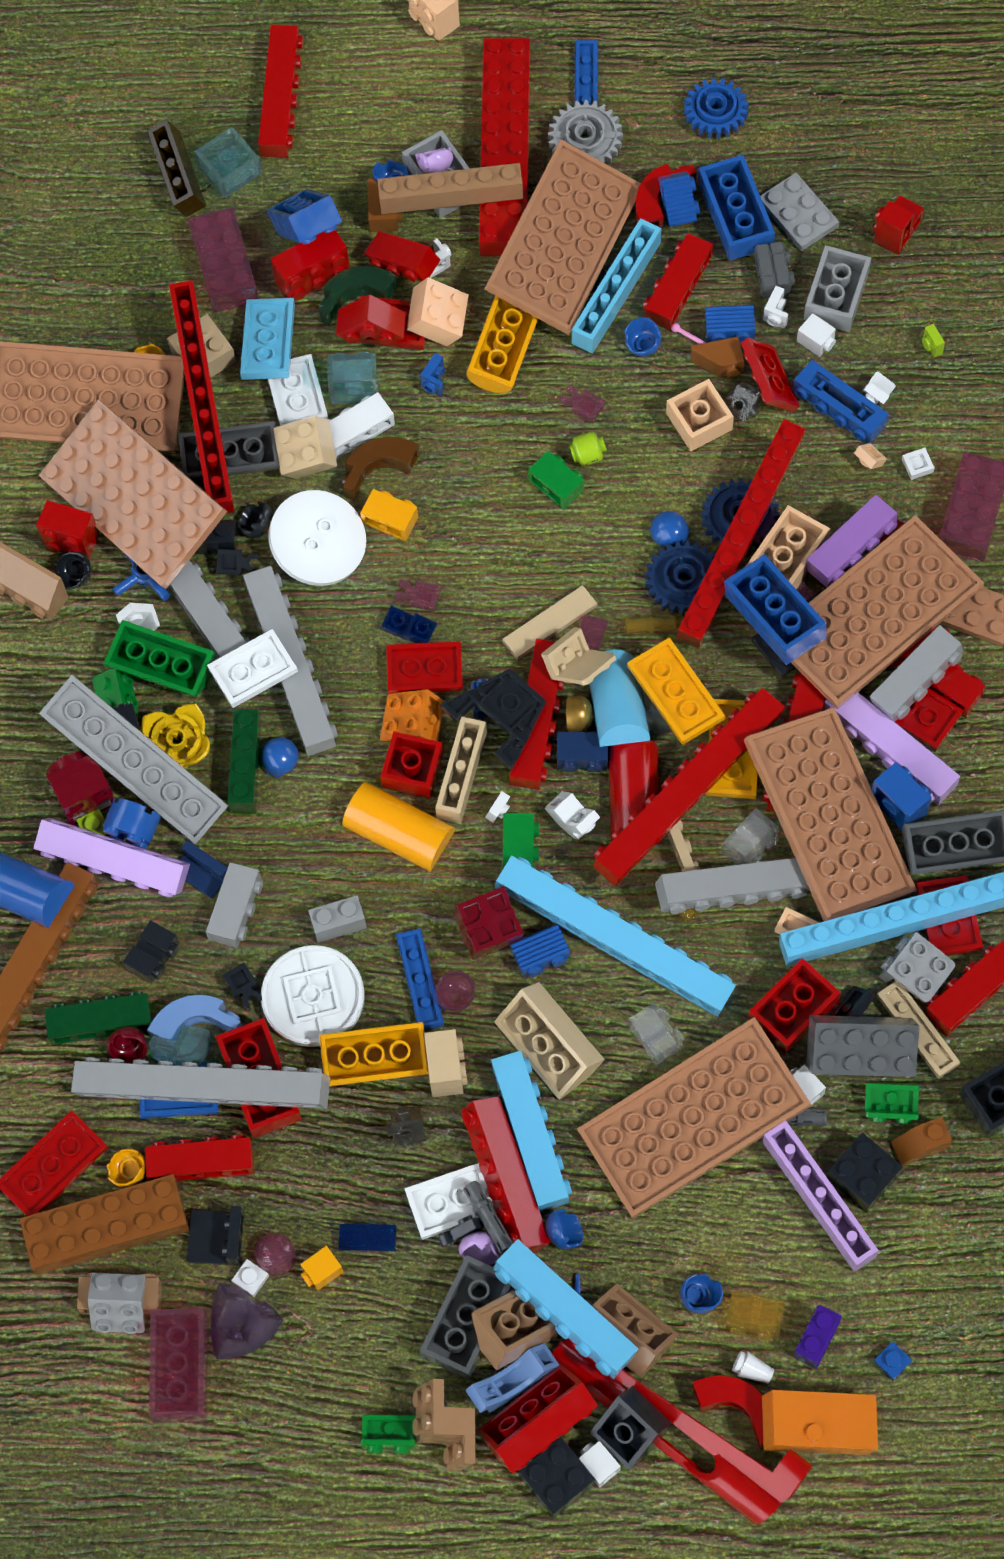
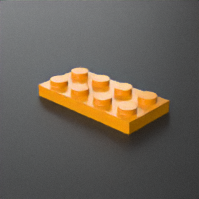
(676, 691)
(741, 778)

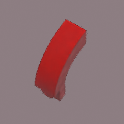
(649, 194)
(731, 1392)

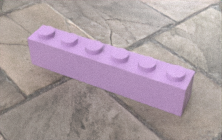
(893, 744)
(111, 856)
(820, 1196)

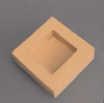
(870, 456)

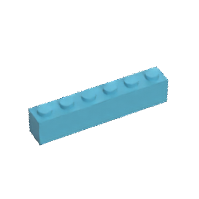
(616, 286)
(530, 1130)
(565, 1309)

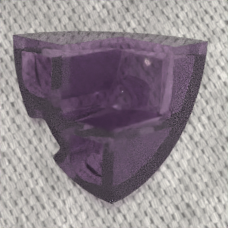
(240, 1323)

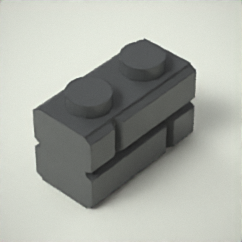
(772, 268)

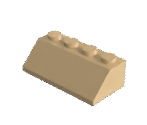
(549, 1040)

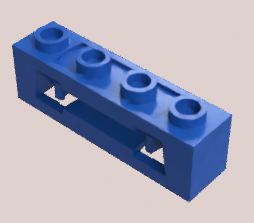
(840, 402)

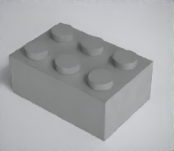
(434, 142)
(838, 287)

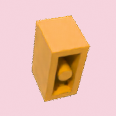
(389, 514)

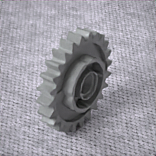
(590, 120)

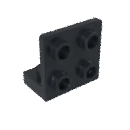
(216, 1237)

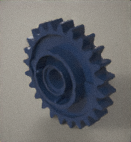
(723, 506)
(665, 574)

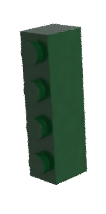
(244, 761)
(97, 1018)

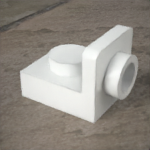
(444, 254)
(774, 309)
(139, 614)

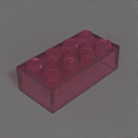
(222, 259)
(973, 506)
(178, 1365)

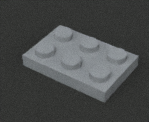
(799, 212)

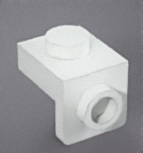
(878, 388)

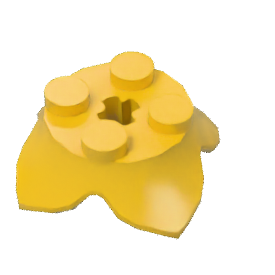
(184, 723)

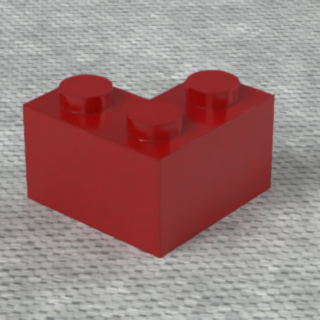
(897, 223)
(370, 319)

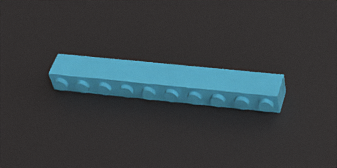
(893, 919)
(615, 936)

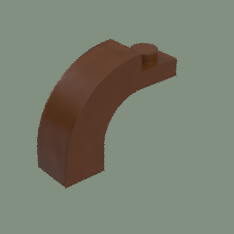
(377, 454)

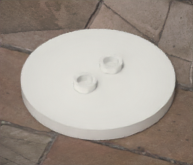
(317, 537)
(312, 994)

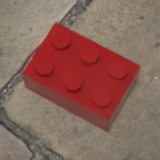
(309, 265)
(788, 1005)

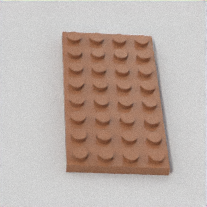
(563, 237)
(54, 387)
(133, 494)
(884, 609)
(829, 815)
(693, 1117)

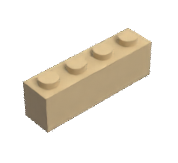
(461, 770)

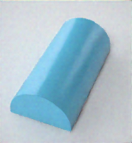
(618, 704)

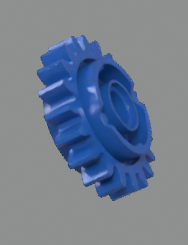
(703, 99)

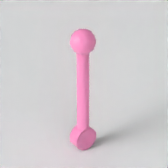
(676, 328)

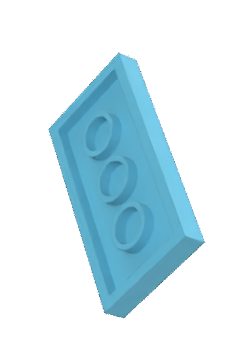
(267, 338)

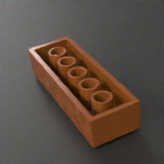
(104, 1224)

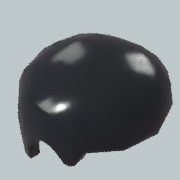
(256, 520)
(74, 569)

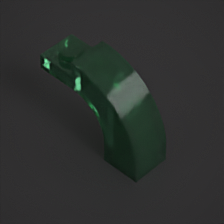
(352, 284)

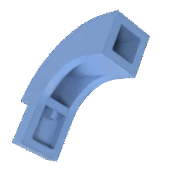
(191, 1011)
(513, 1380)

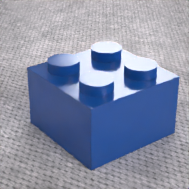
(901, 796)

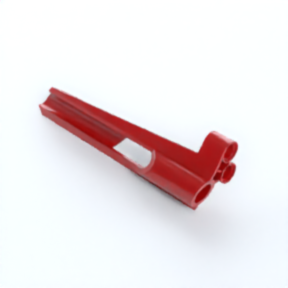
(736, 1476)

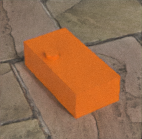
(819, 1422)

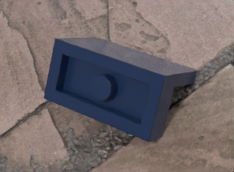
(204, 871)

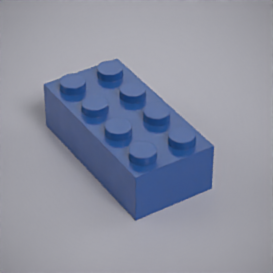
(735, 206)
(304, 216)
(775, 609)

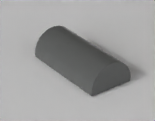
(245, 447)
(954, 842)

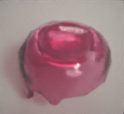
(455, 991)
(275, 1254)

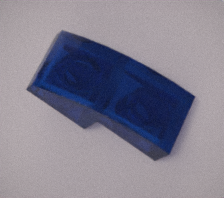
(408, 627)
(367, 1237)

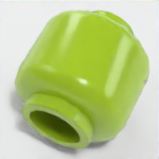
(587, 448)

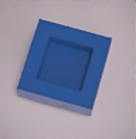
(892, 1361)

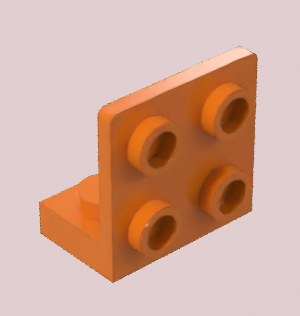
(412, 714)

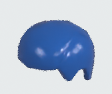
(389, 170)
(642, 336)
(669, 528)
(278, 756)
(564, 1230)
(701, 1293)

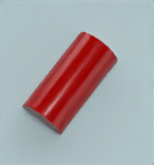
(631, 780)

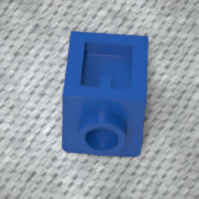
(432, 374)

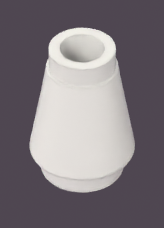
(752, 1368)

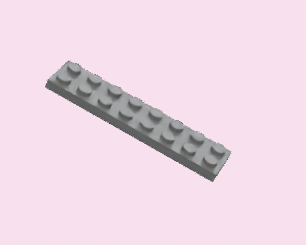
(133, 759)

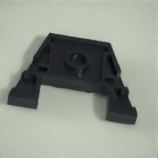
(509, 704)

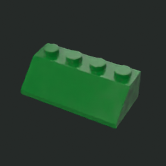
(160, 659)

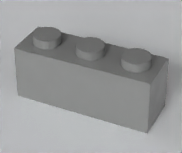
(234, 905)

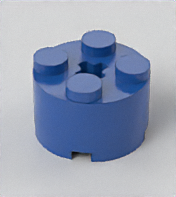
(131, 822)

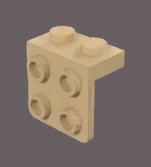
(573, 660)

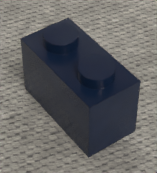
(581, 751)

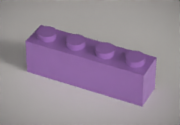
(852, 541)

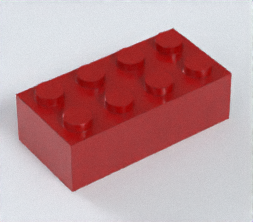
(251, 1047)
(537, 1418)

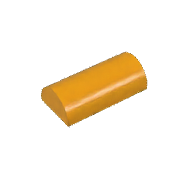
(501, 347)
(397, 826)
(374, 1054)

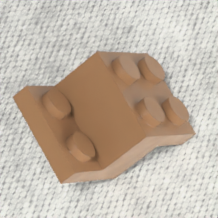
(444, 1425)

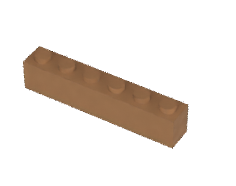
(450, 188)

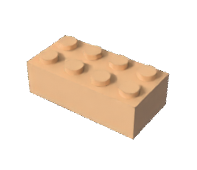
(791, 543)

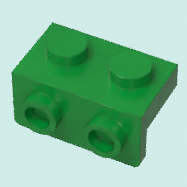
(115, 688)
(891, 1101)
(388, 1433)

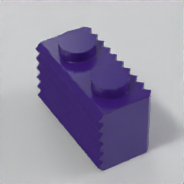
(817, 1336)

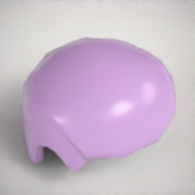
(435, 160)
(479, 1246)

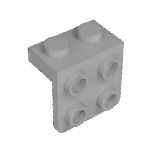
(917, 967)
(117, 1303)

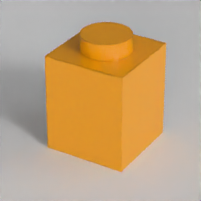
(321, 1269)

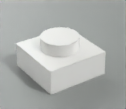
(918, 463)
(498, 808)
(250, 1278)

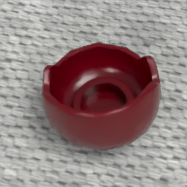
(127, 1044)

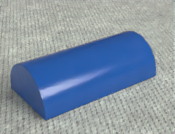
(31, 890)

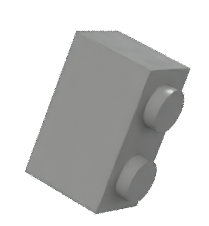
(337, 919)

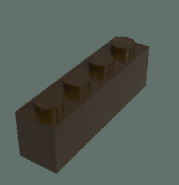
(176, 168)

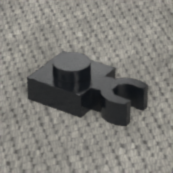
(231, 561)
(241, 984)
(466, 1226)

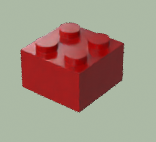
(67, 529)
(412, 765)

